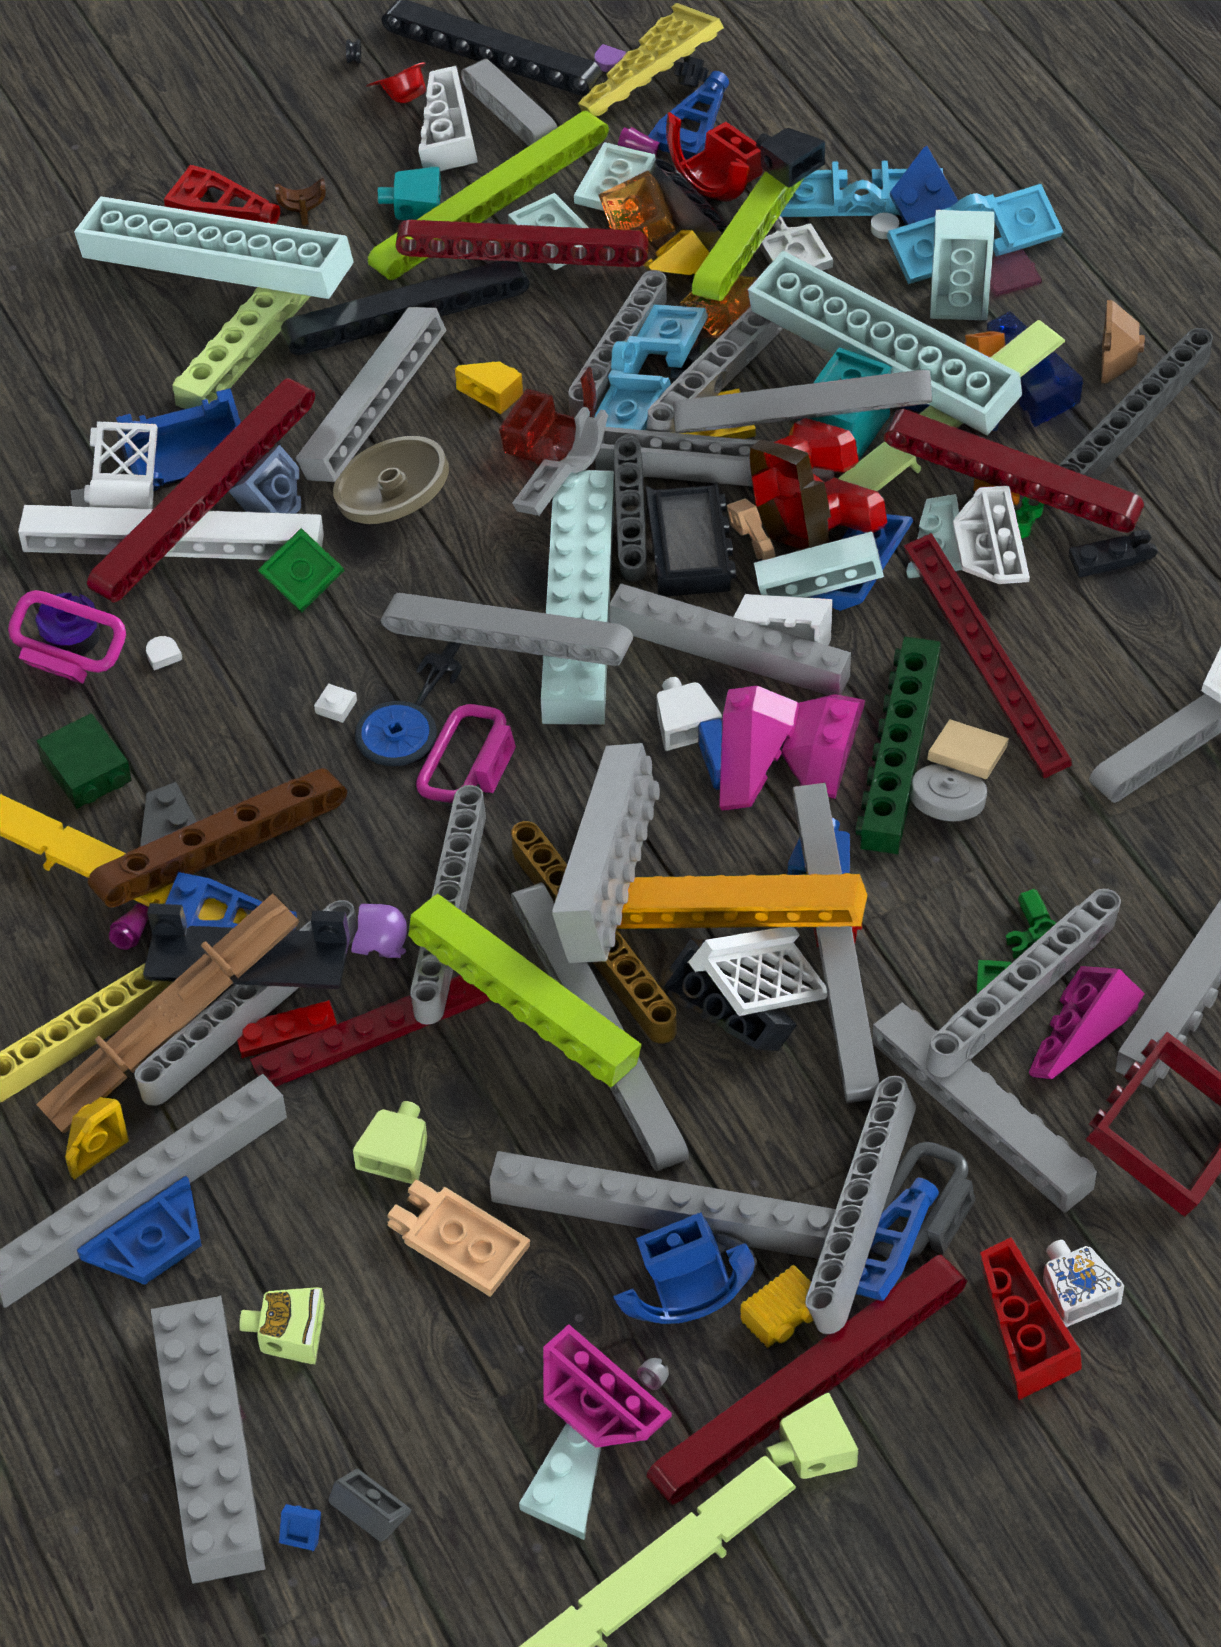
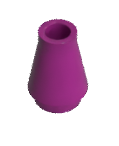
(638, 141)
(128, 928)

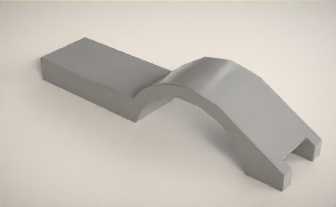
(552, 474)

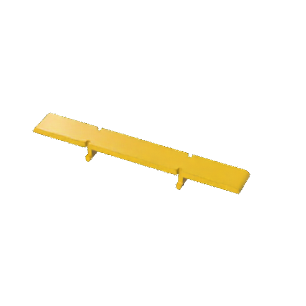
(79, 851)

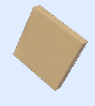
(968, 749)

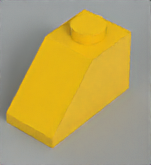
(490, 384)

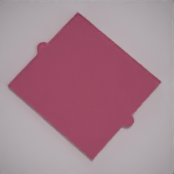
(1012, 273)

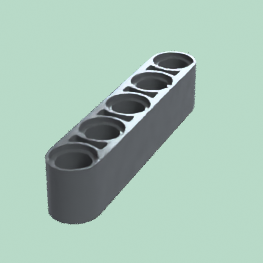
(633, 520)

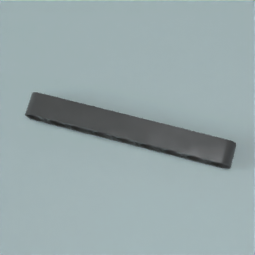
(1141, 405)

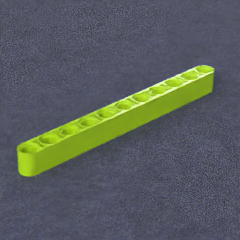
(501, 185)

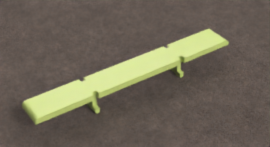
(1019, 354)
(667, 1559)

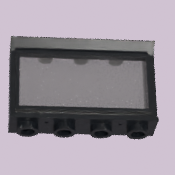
(690, 540)

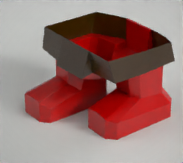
(797, 503)

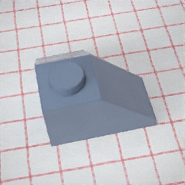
(270, 485)

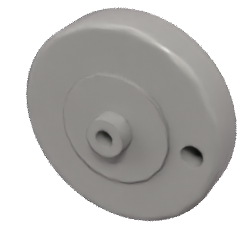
(947, 793)

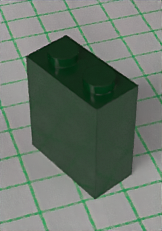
(84, 760)

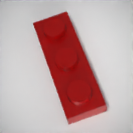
(285, 1028)

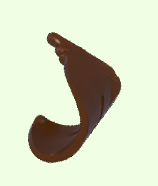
(302, 199)

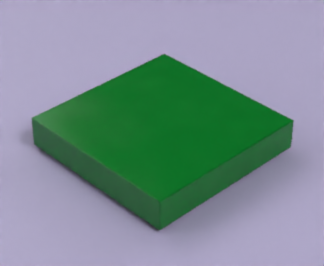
(301, 570)

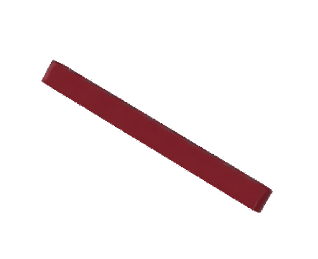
(200, 490)
(805, 1380)

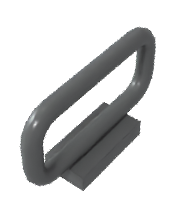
(949, 1208)

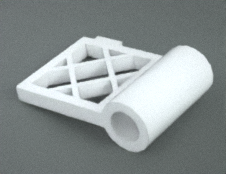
(120, 489)

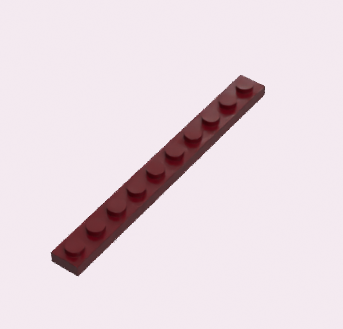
(988, 656)

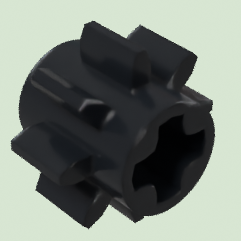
(691, 72)

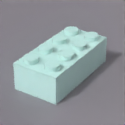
(961, 265)

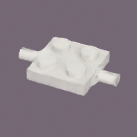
(798, 241)

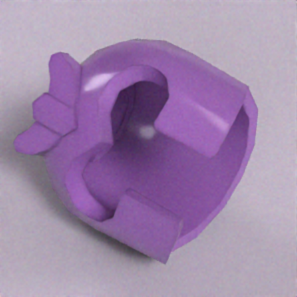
(381, 930)

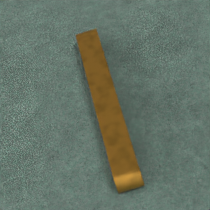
(545, 865)

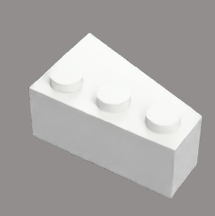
(792, 615)

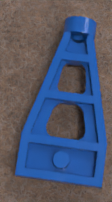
(709, 94)
(192, 892)
(913, 1203)

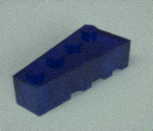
(1049, 385)

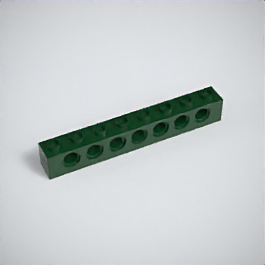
(900, 745)

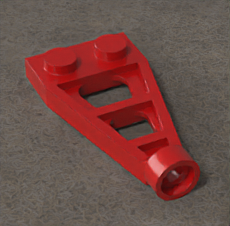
(196, 182)

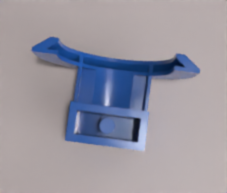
(687, 1273)

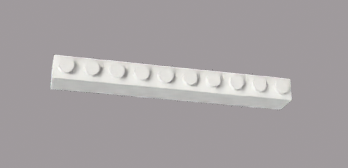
(213, 536)

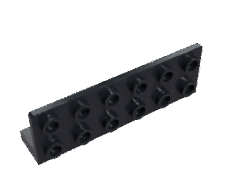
(297, 960)

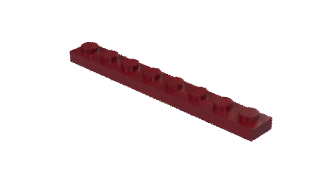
(357, 1035)

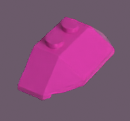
(823, 740)
(596, 1393)

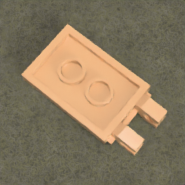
(459, 1236)

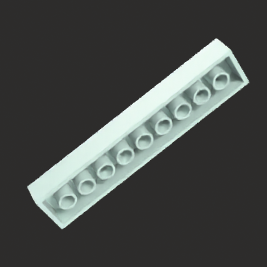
(214, 247)
(838, 315)
(579, 589)

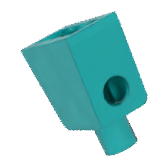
(413, 193)

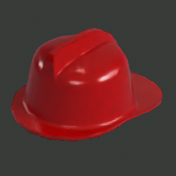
(405, 85)

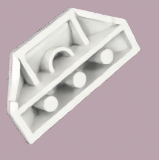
(990, 537)

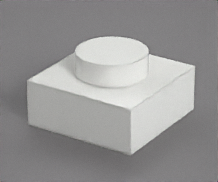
(335, 703)

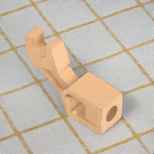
(746, 520)

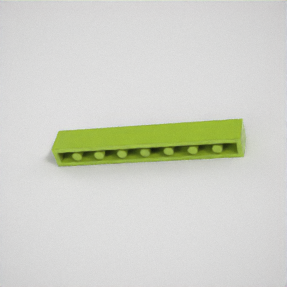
(524, 990)

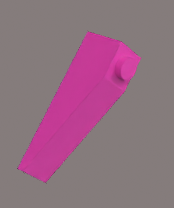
(752, 736)
(1093, 1008)

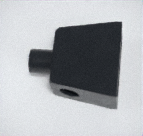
(791, 155)

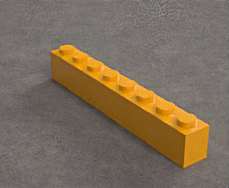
(745, 901)

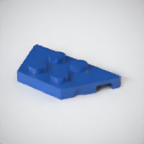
(922, 190)
(148, 1237)

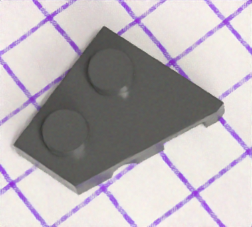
(165, 813)

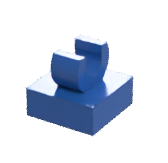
(299, 1527)

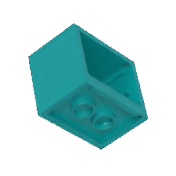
(864, 424)

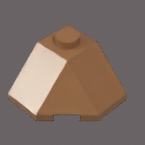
(1119, 342)

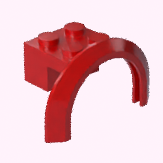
(724, 164)

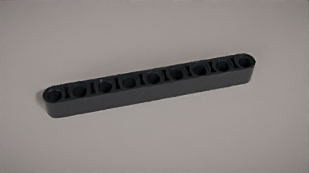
(499, 47)
(382, 311)

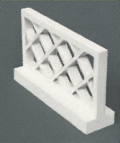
(750, 950)

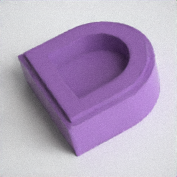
(607, 57)

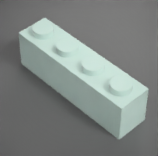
(820, 568)

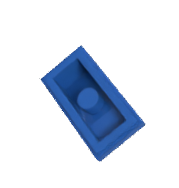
(710, 745)

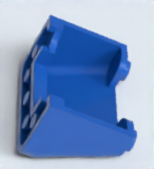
(183, 437)

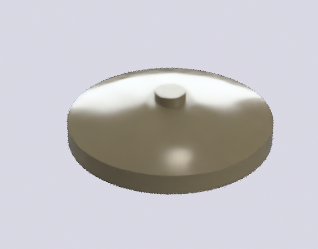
(391, 479)

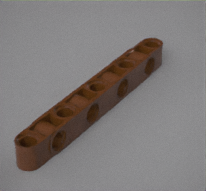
(216, 837)

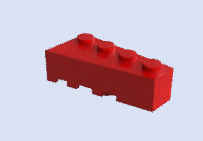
(1030, 1328)

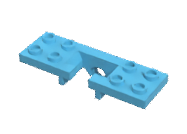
(821, 195)
(1020, 216)
(665, 332)

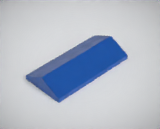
(887, 541)

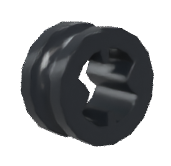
(353, 51)

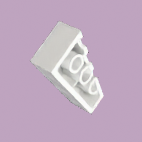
(446, 127)

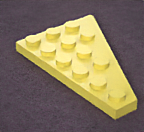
(660, 47)

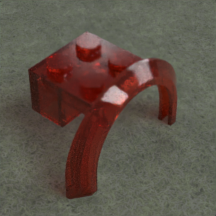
(538, 431)

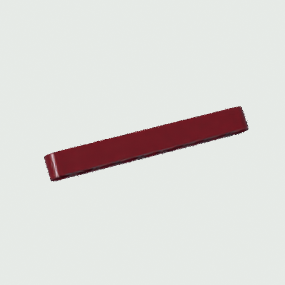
(533, 251)
(1012, 468)

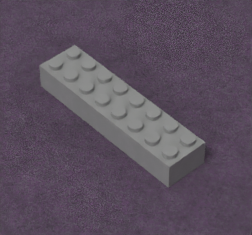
(605, 853)
(207, 1440)

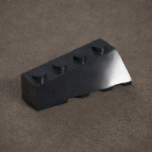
(699, 992)

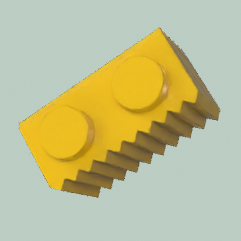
(778, 1307)

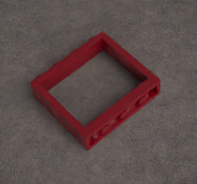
(1201, 1076)

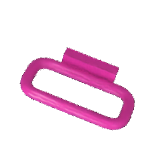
(58, 660)
(489, 762)

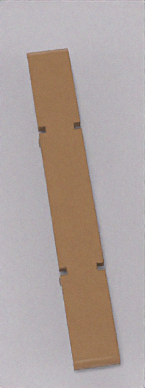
(169, 1011)

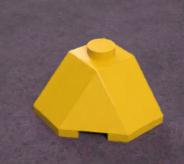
(679, 255)
(94, 1135)

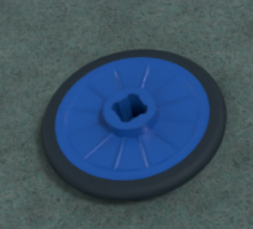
(395, 733)

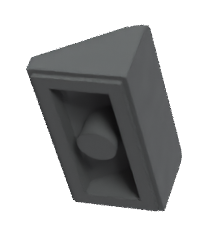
(368, 1504)

